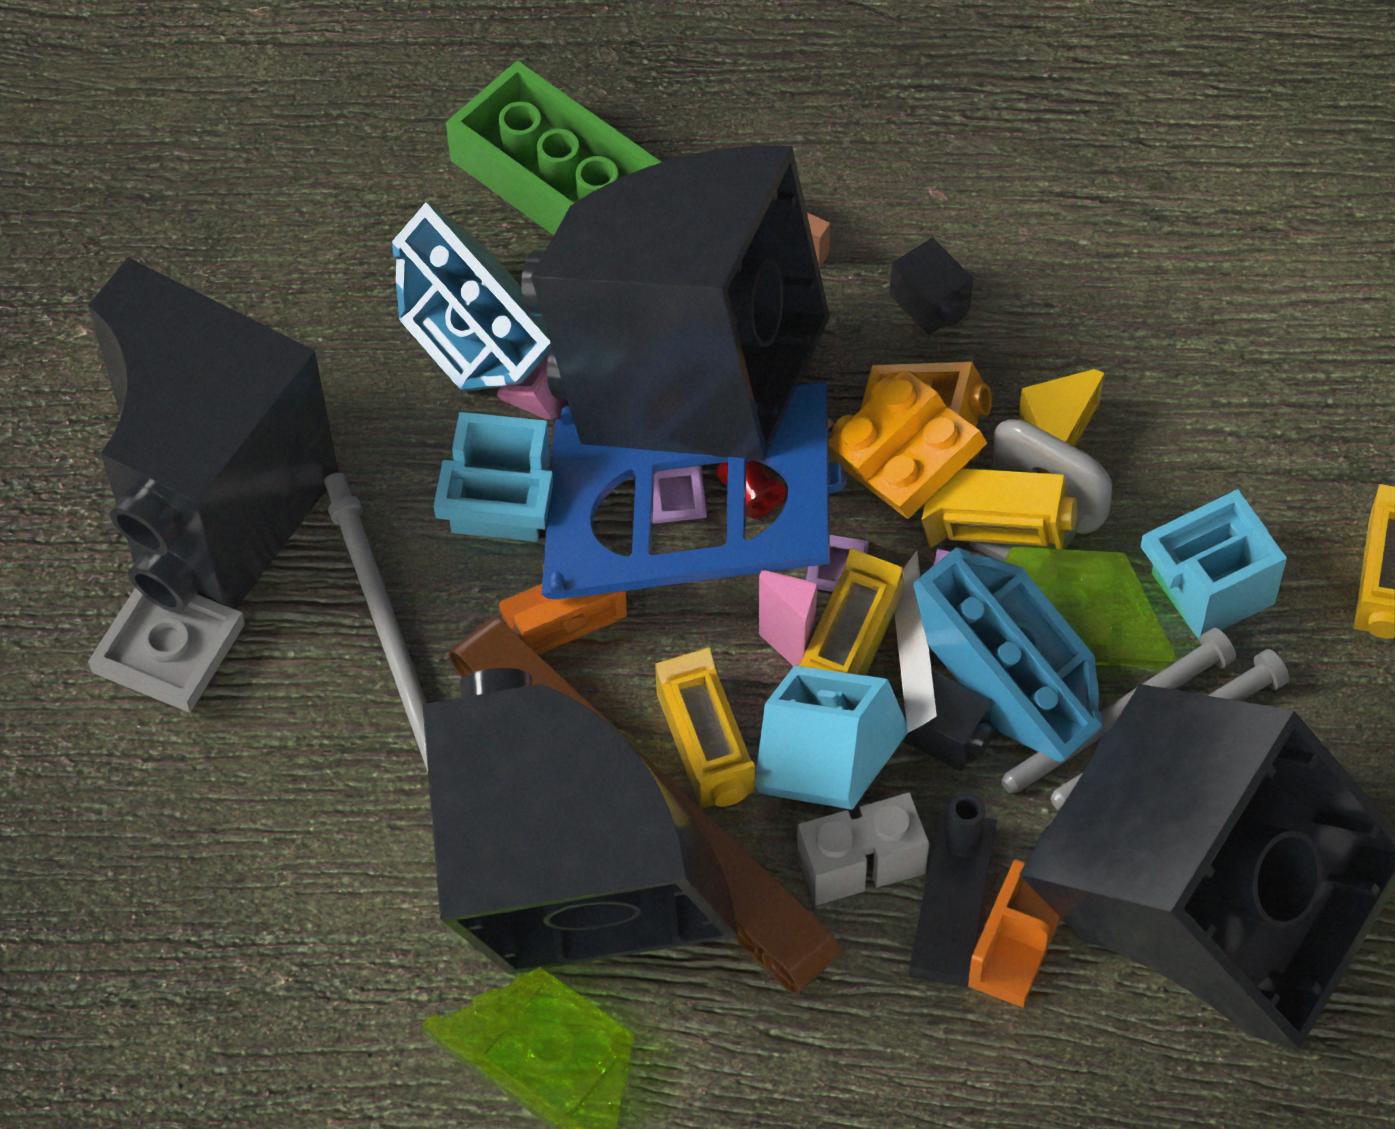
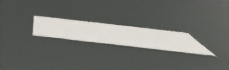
(914, 653)

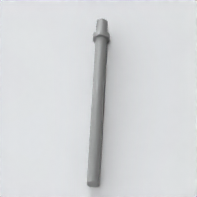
(346, 512)

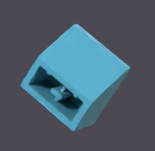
(827, 736)

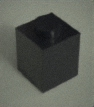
(931, 286)
(958, 728)

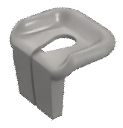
(1022, 448)

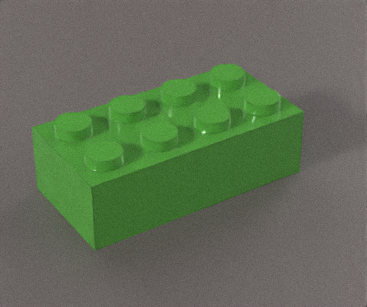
(538, 146)

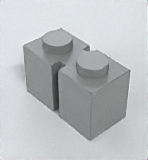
(835, 848)

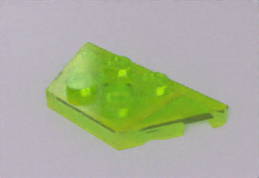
(1100, 603)
(543, 1050)

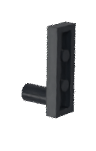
(953, 892)

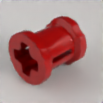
(761, 490)

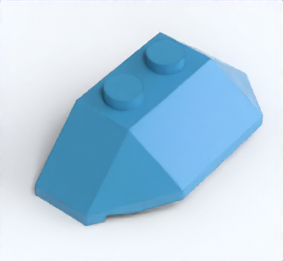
(464, 305)
(1012, 648)

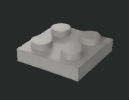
(167, 651)

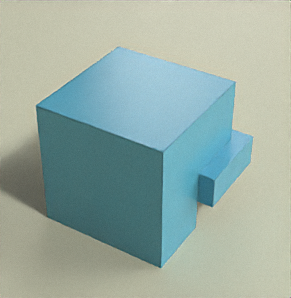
(497, 478)
(1216, 563)

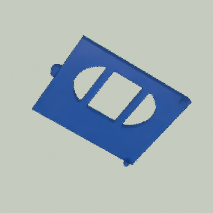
(587, 473)

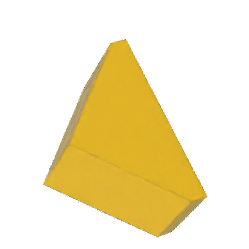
(1062, 405)

